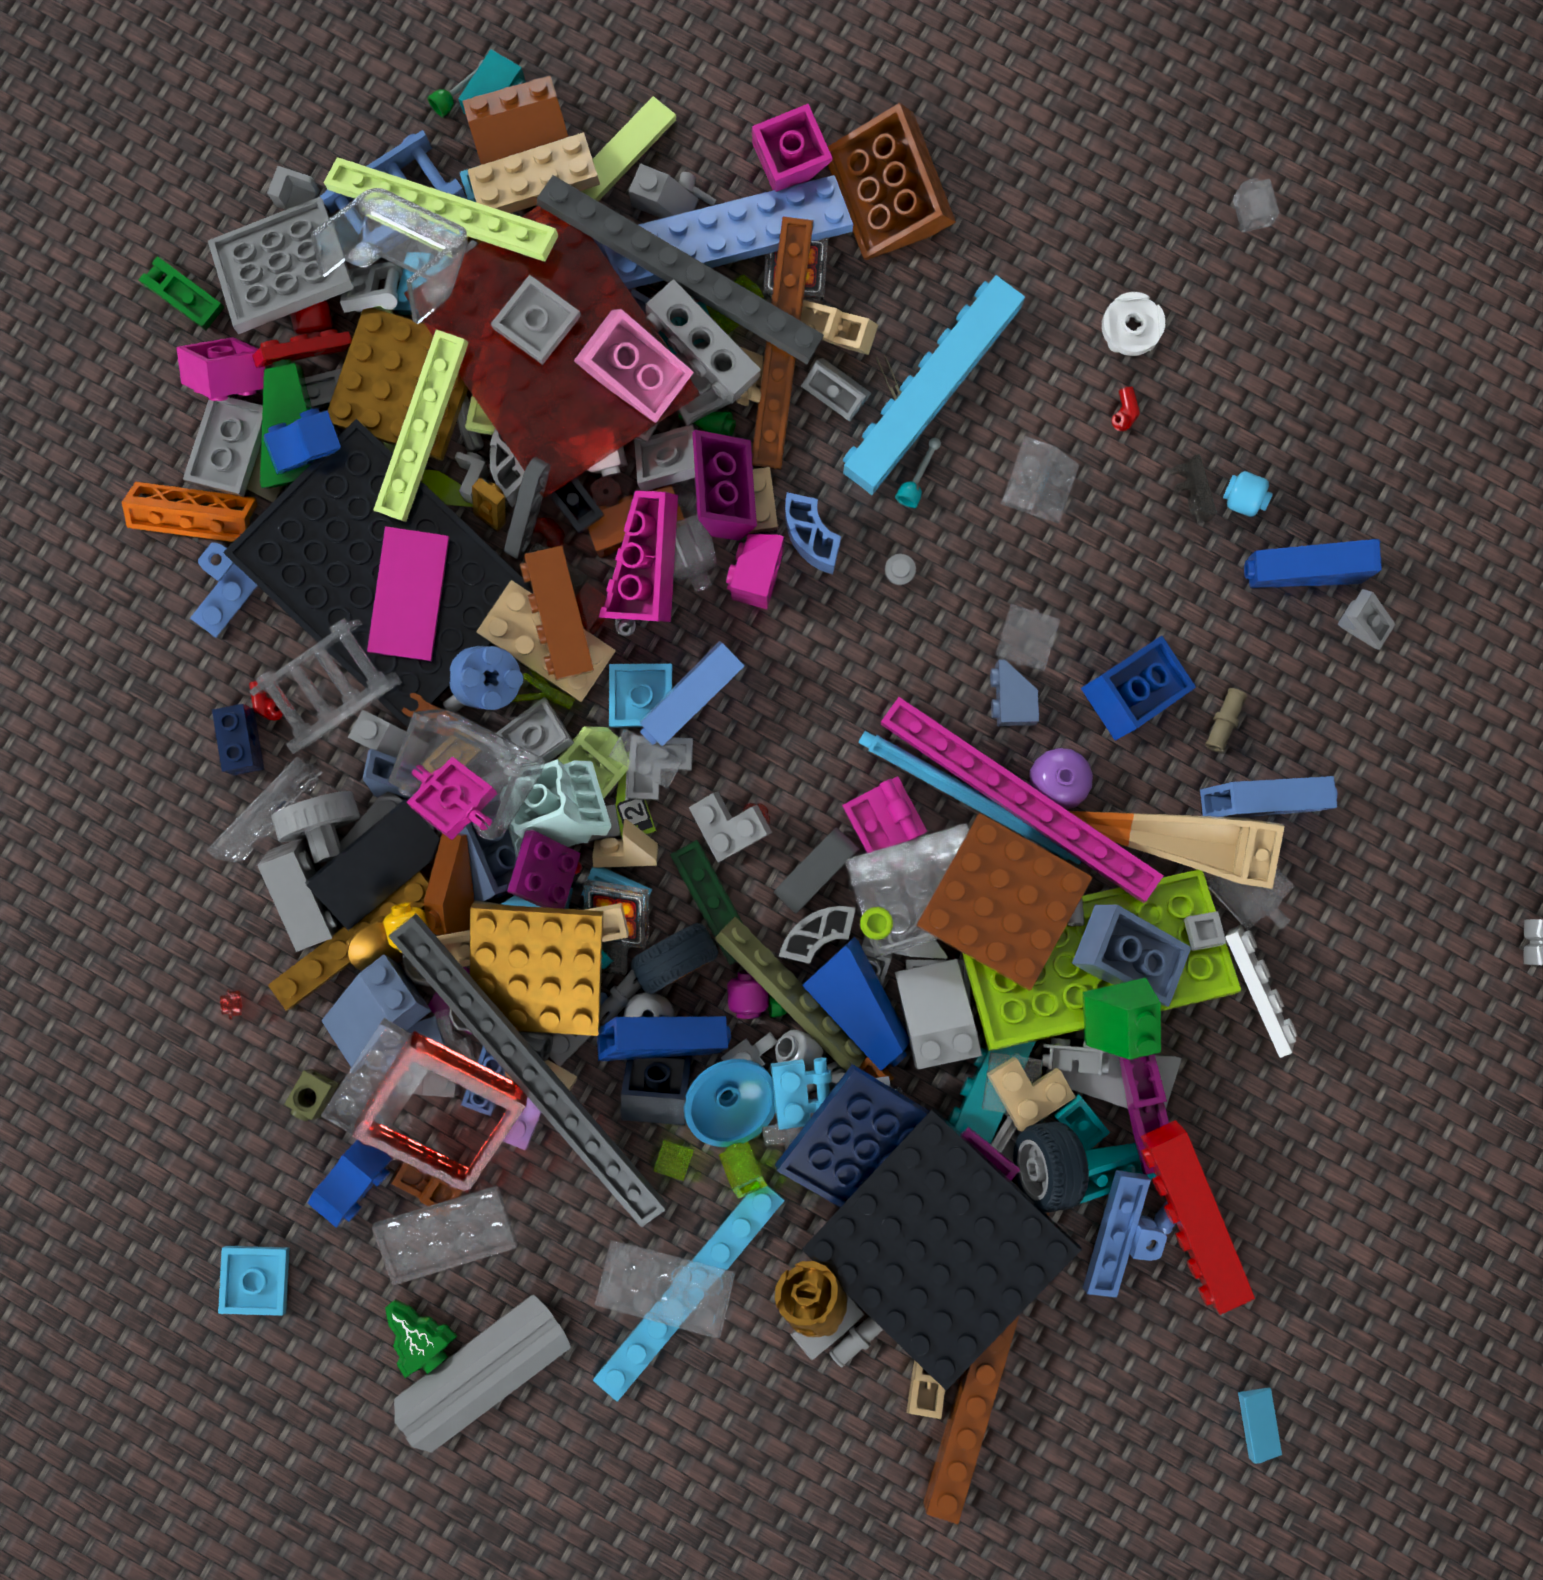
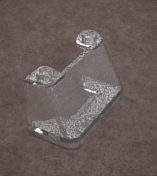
(442, 734)

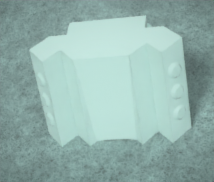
(563, 806)

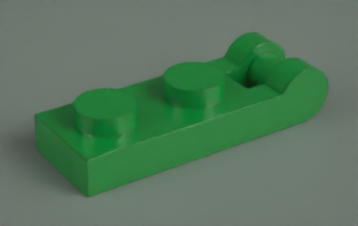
(182, 294)

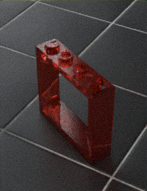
(460, 1071)

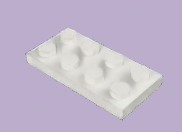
(1267, 1000)

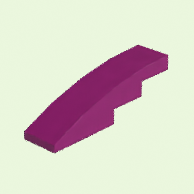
(1144, 1099)

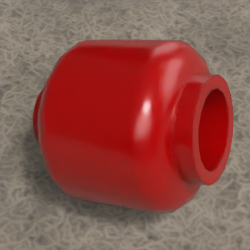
(312, 320)

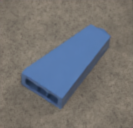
(690, 694)
(1269, 797)

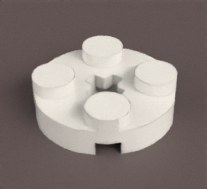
(1144, 311)

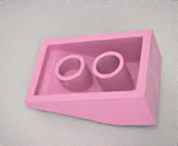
(633, 365)

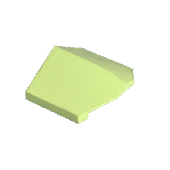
(596, 745)

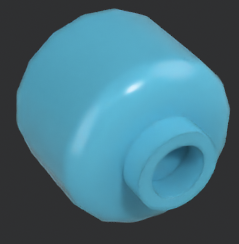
(1247, 494)

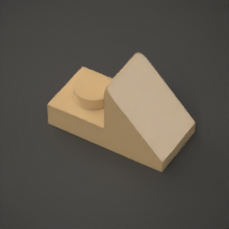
(632, 850)

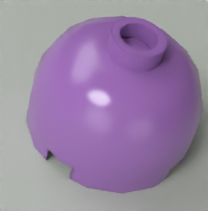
(1062, 777)

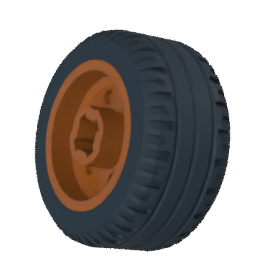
(674, 958)

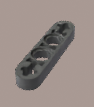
(527, 508)

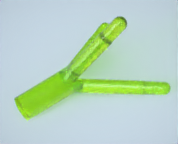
(547, 692)

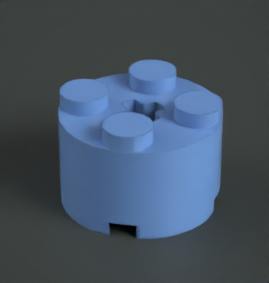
(502, 677)

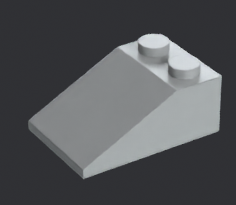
(937, 1014)

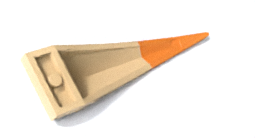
(1222, 846)

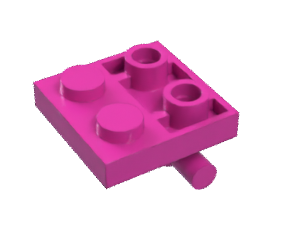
(884, 816)

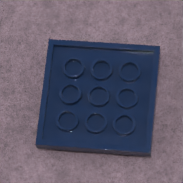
(849, 1136)

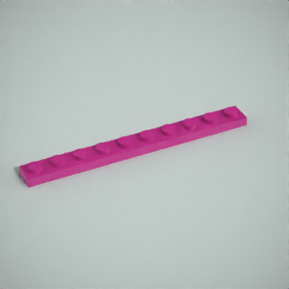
(1022, 800)

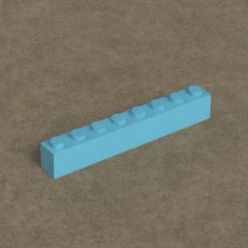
(933, 385)

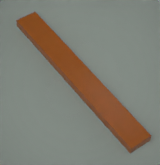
(778, 364)

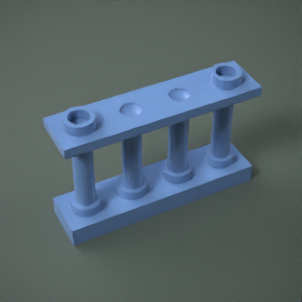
(412, 148)

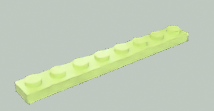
(478, 219)

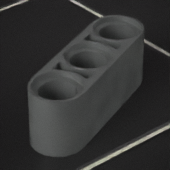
(815, 870)

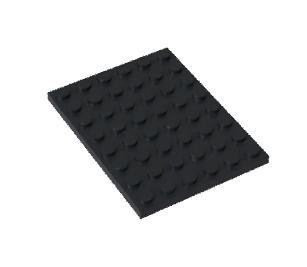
(322, 555)

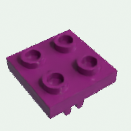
(543, 871)

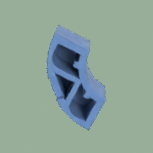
(809, 534)

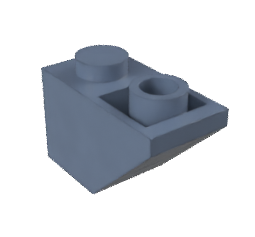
(1015, 697)

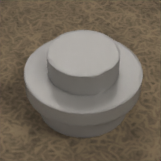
(900, 569)

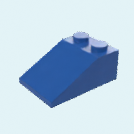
(1138, 688)

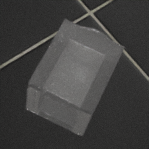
(1255, 204)

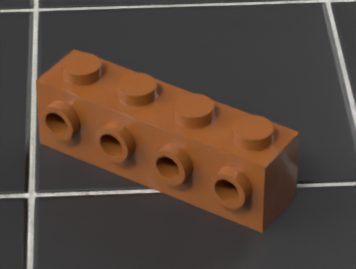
(558, 613)

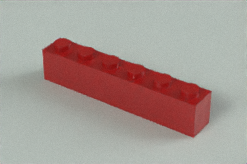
(1197, 1217)

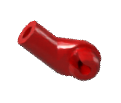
(264, 705)

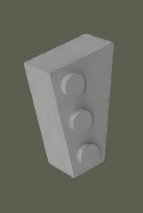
(302, 913)

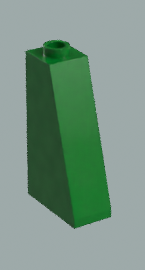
(283, 401)

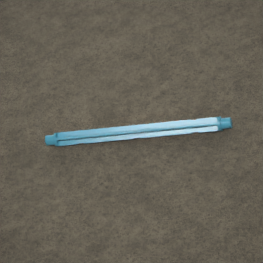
(957, 790)

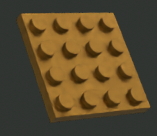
(382, 378)
(539, 965)

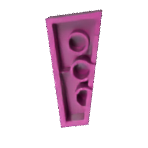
(645, 561)

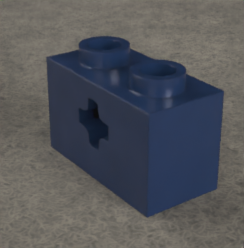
(237, 739)

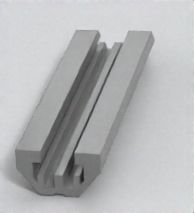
(479, 1375)

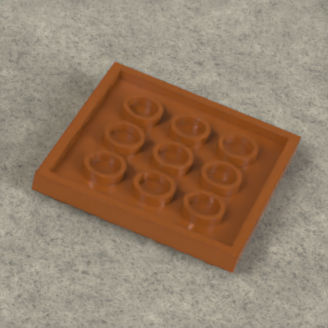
(1004, 901)

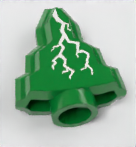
(418, 1338)

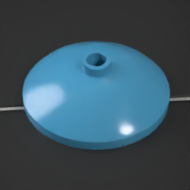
(731, 1116)

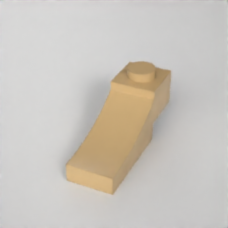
(840, 328)

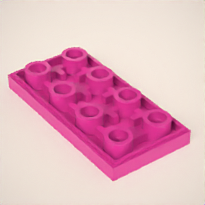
(408, 594)

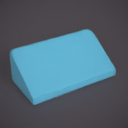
(1260, 1424)

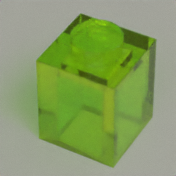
(742, 1169)

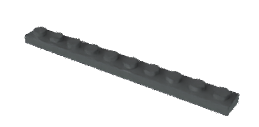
(671, 263)

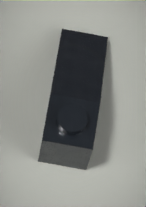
(576, 505)

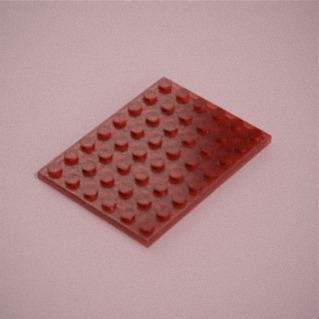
(557, 406)

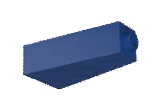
(1314, 564)
(859, 1005)
(662, 1037)

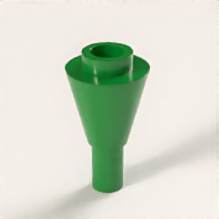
(717, 423)

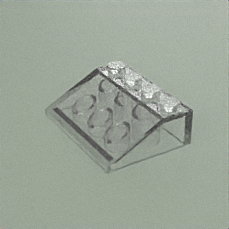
(902, 883)

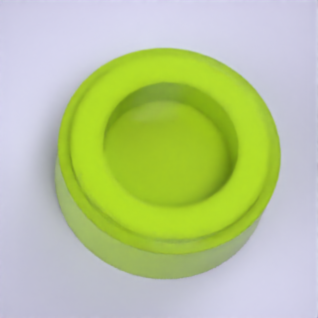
(876, 923)

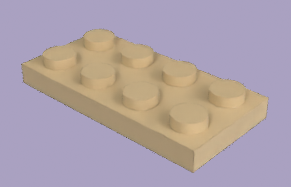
(519, 178)
(513, 628)

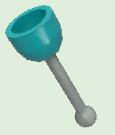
(910, 493)

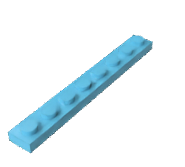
(719, 1252)

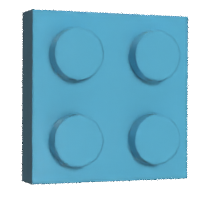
(636, 691)
(253, 1280)

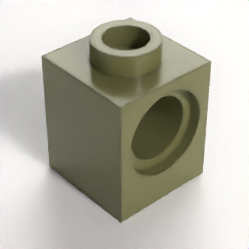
(321, 1085)

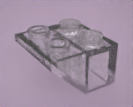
(1040, 480)

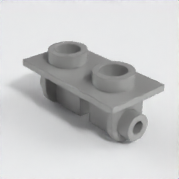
(1062, 1055)

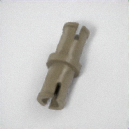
(1226, 720)

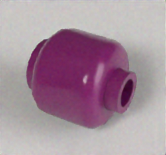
(746, 996)

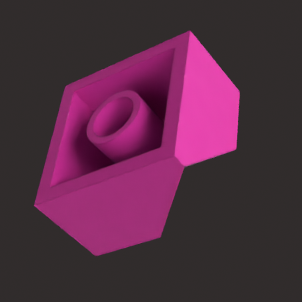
(790, 148)
(220, 368)
(756, 569)

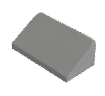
(835, 389)

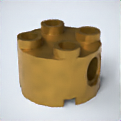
(811, 1299)

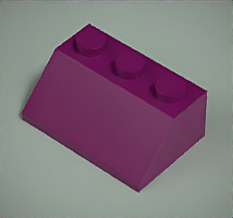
(724, 484)

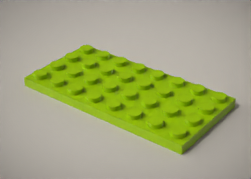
(1055, 1003)

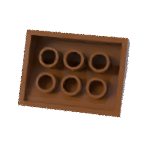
(889, 183)

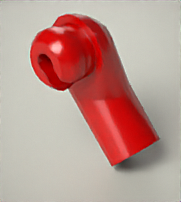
(1128, 412)

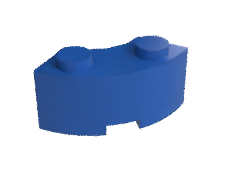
(301, 441)
(349, 1182)

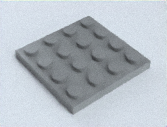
(273, 267)

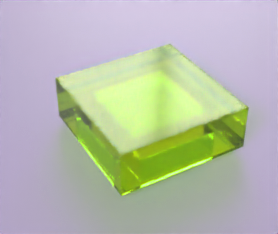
(673, 1160)

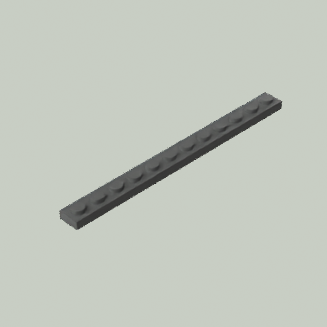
(527, 1069)

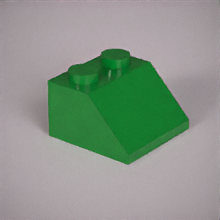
(1123, 1019)

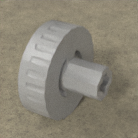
(317, 821)

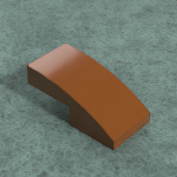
(425, 1187)

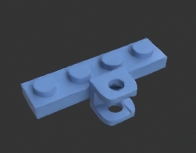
(228, 594)
(1122, 1233)

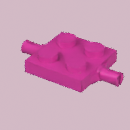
(451, 798)

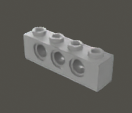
(675, 302)

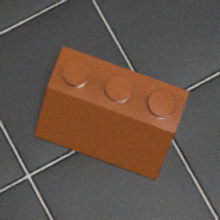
(515, 119)

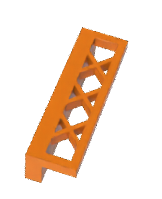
(187, 516)

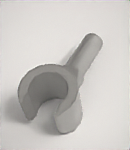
(688, 181)

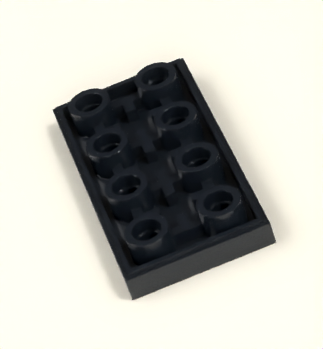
(375, 865)

